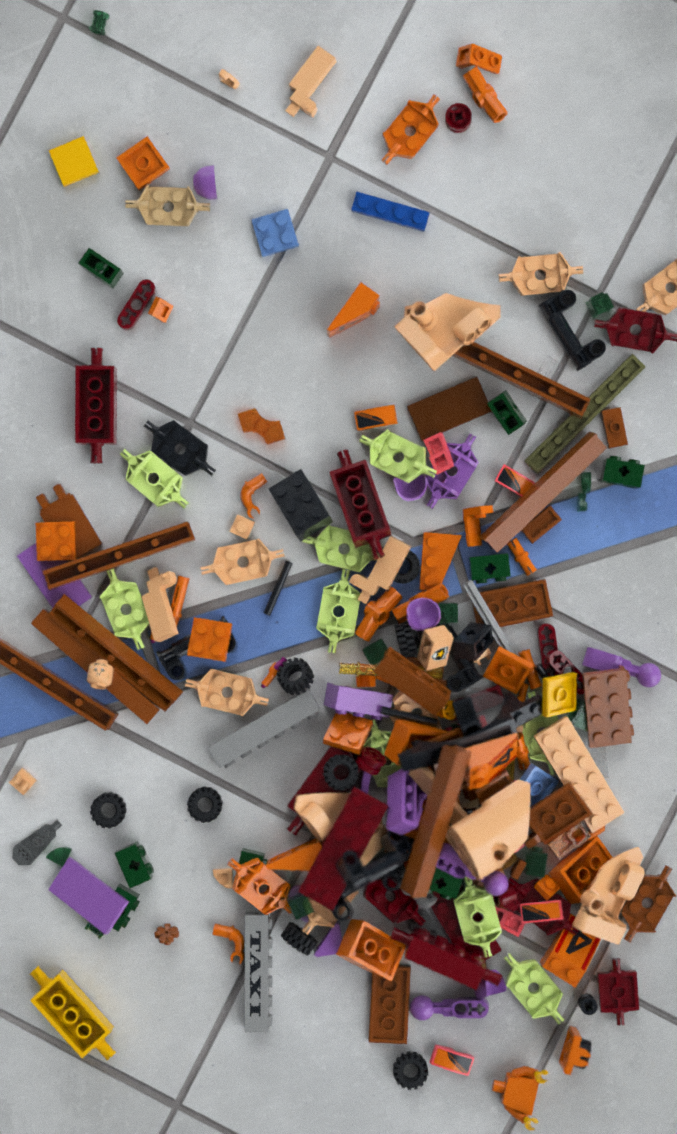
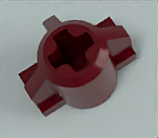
(507, 900)

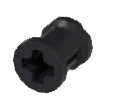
(588, 1010)

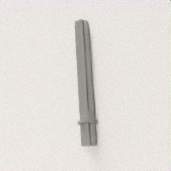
(486, 615)

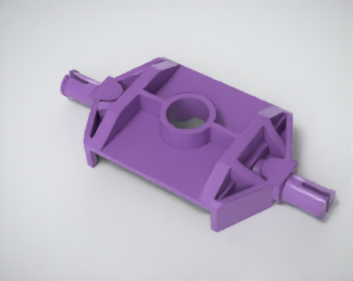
(450, 487)

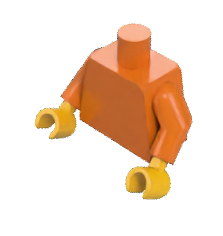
(520, 1092)

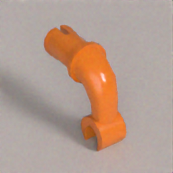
(248, 489)
(234, 935)

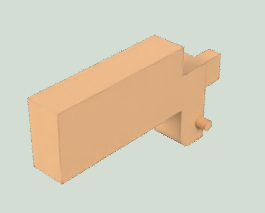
(308, 80)
(383, 571)
(158, 605)

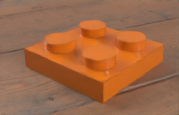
(143, 163)
(56, 541)
(209, 639)
(508, 670)
(348, 732)

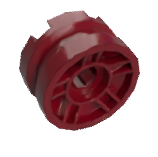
(460, 125)
(371, 760)

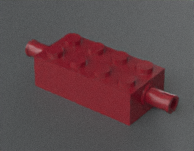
(96, 405)
(360, 504)
(316, 783)
(445, 957)

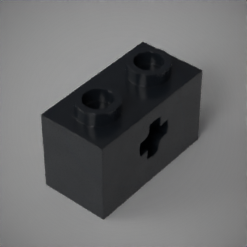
(472, 641)

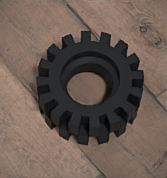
(413, 572)
(405, 639)
(299, 684)
(332, 780)
(193, 808)
(97, 815)
(298, 939)
(410, 1082)

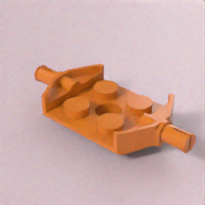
(414, 115)
(253, 875)

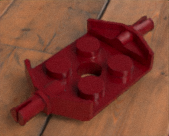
(648, 339)
(528, 894)
(398, 910)

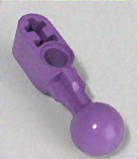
(646, 674)
(449, 861)
(423, 1007)

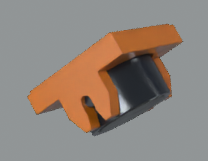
(574, 1051)

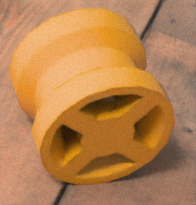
(447, 713)

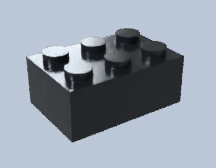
(300, 505)

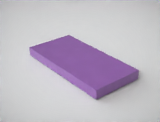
(75, 591)
(88, 895)

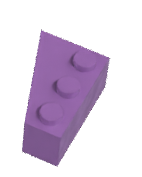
(357, 701)
(404, 802)

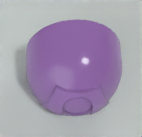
(205, 182)
(412, 490)
(423, 614)
(486, 989)

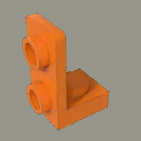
(479, 57)
(472, 524)

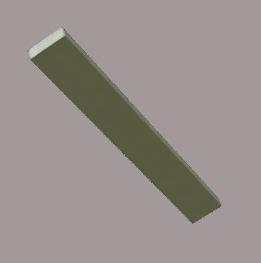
(573, 425)

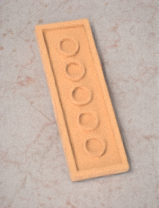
(575, 765)

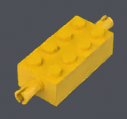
(72, 1013)

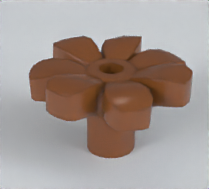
(167, 934)

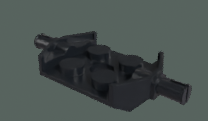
(168, 437)

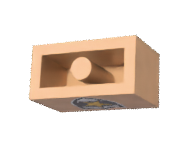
(435, 647)

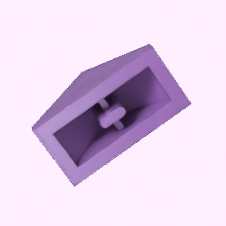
(330, 942)

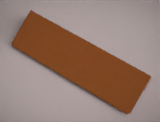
(412, 681)

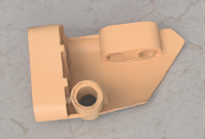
(320, 813)

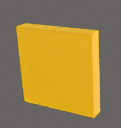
(73, 161)
(559, 694)

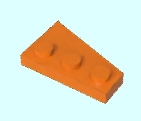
(436, 557)

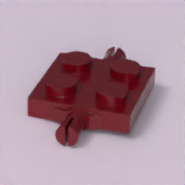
(618, 991)

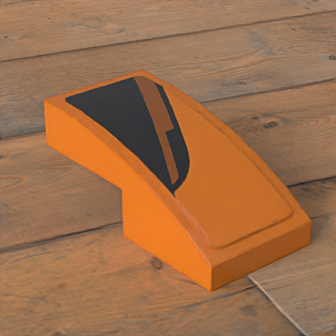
(375, 417)

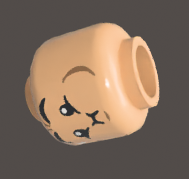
(100, 674)

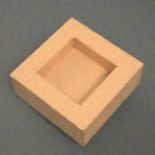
(242, 527)

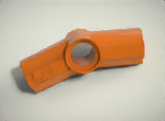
(484, 95)
(437, 594)
(377, 613)

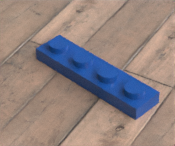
(390, 211)

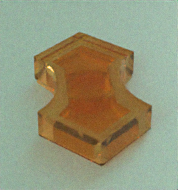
(269, 430)

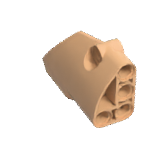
(445, 326)
(493, 829)
(603, 901)

